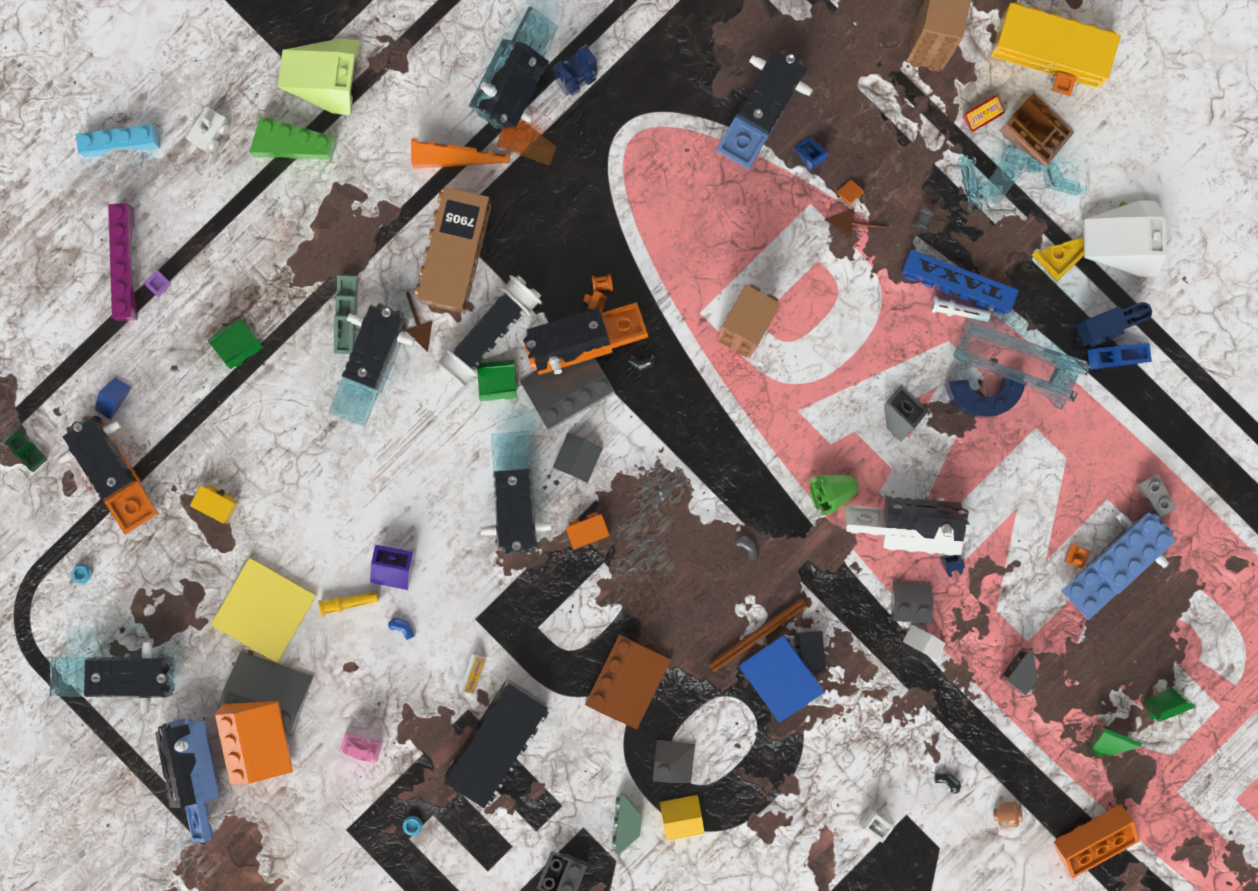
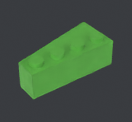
(285, 140)

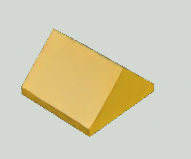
(682, 817)

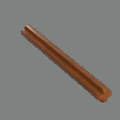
(757, 635)

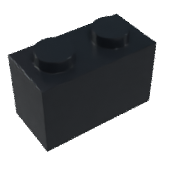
(811, 649)

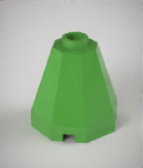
(832, 491)

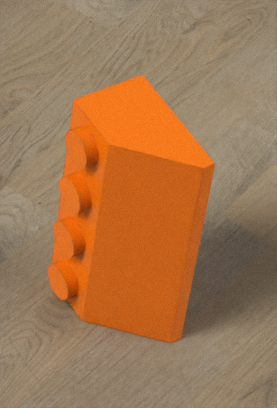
(1096, 841)

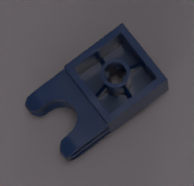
(576, 71)
(1112, 323)

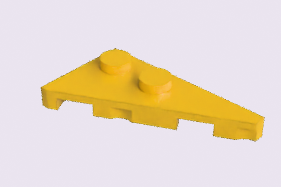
(1060, 258)

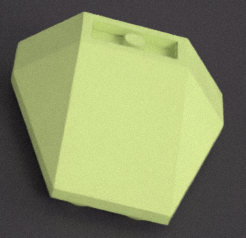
(321, 73)

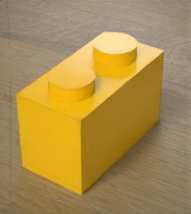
(214, 504)

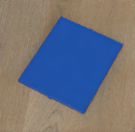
(781, 678)

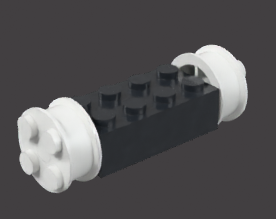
(492, 325)

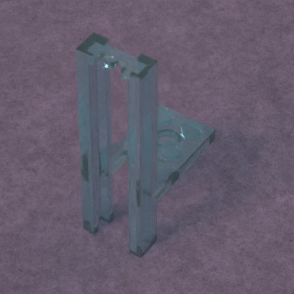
(1061, 382)

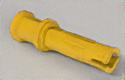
(339, 604)

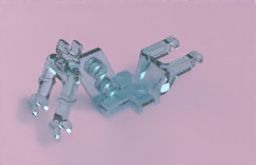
(1005, 177)

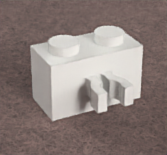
(208, 130)

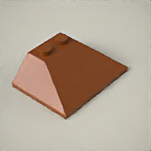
(1036, 130)

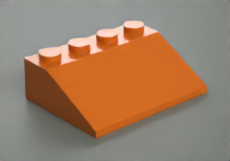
(253, 741)

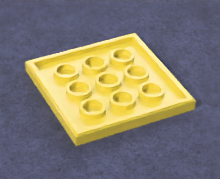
(263, 610)

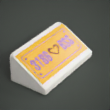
(472, 674)

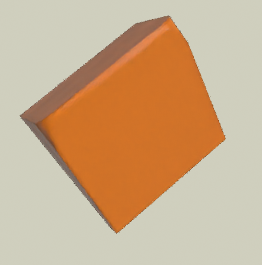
(850, 192)

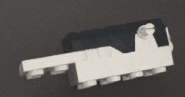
(913, 524)

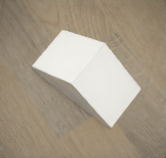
(924, 642)
(875, 825)

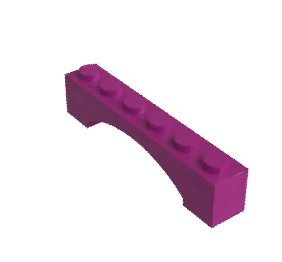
(120, 236)

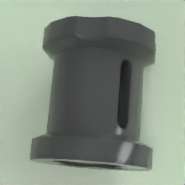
(923, 219)

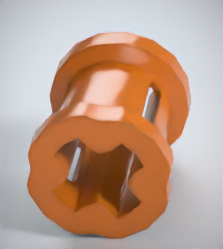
(602, 283)

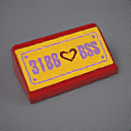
(983, 113)

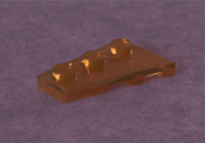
(527, 143)

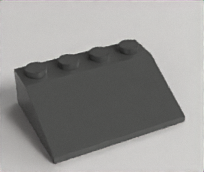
(568, 393)
(265, 681)

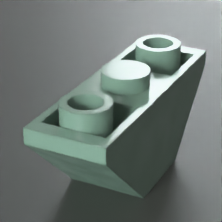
(627, 823)

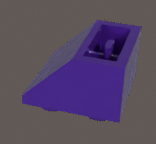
(391, 567)

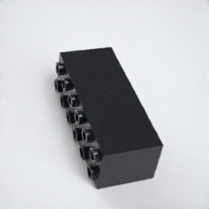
(496, 743)

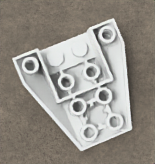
(1128, 238)

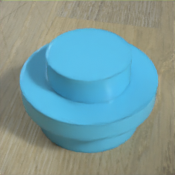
(81, 573)
(412, 825)

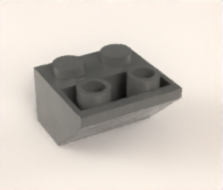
(562, 873)

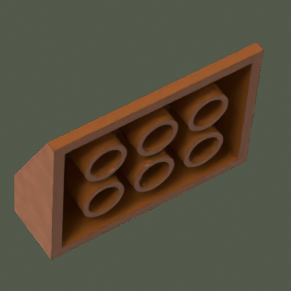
(627, 681)

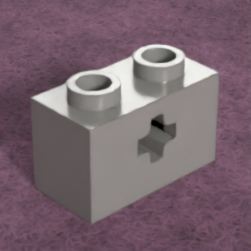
(1155, 496)

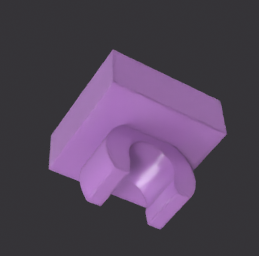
(157, 283)

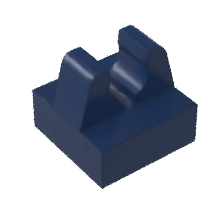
(952, 563)

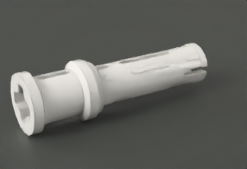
(949, 310)

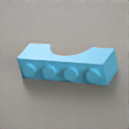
(100, 142)

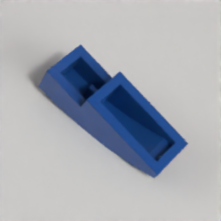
(1119, 356)

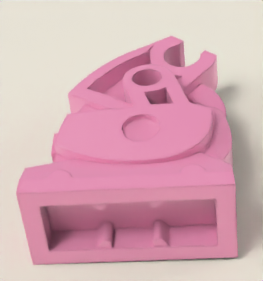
(360, 747)

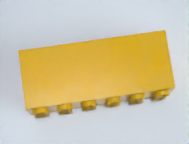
(1055, 44)

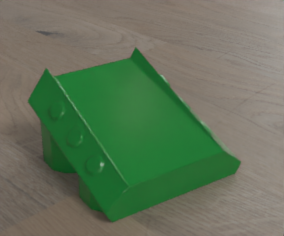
(235, 343)
(497, 380)
(1167, 704)

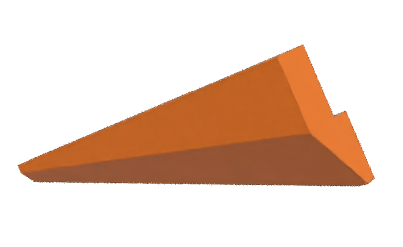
(448, 155)

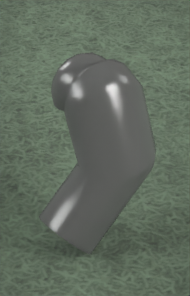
(749, 544)

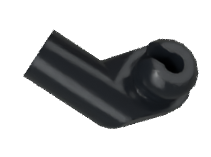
(950, 780)

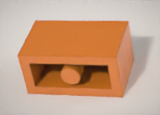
(587, 531)

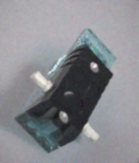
(514, 73)
(369, 362)
(514, 494)
(114, 676)

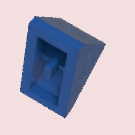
(811, 153)
(111, 398)

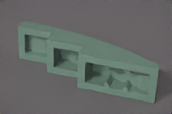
(345, 304)

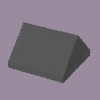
(577, 457)

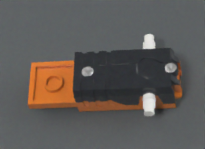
(581, 337)
(109, 471)

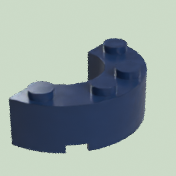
(984, 407)

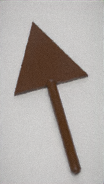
(845, 221)
(420, 332)

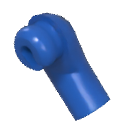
(401, 625)

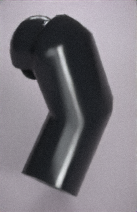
(643, 364)

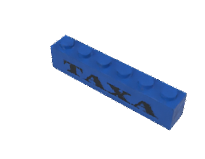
(959, 282)

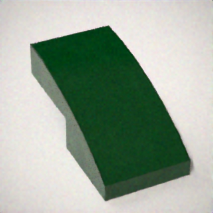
(26, 450)

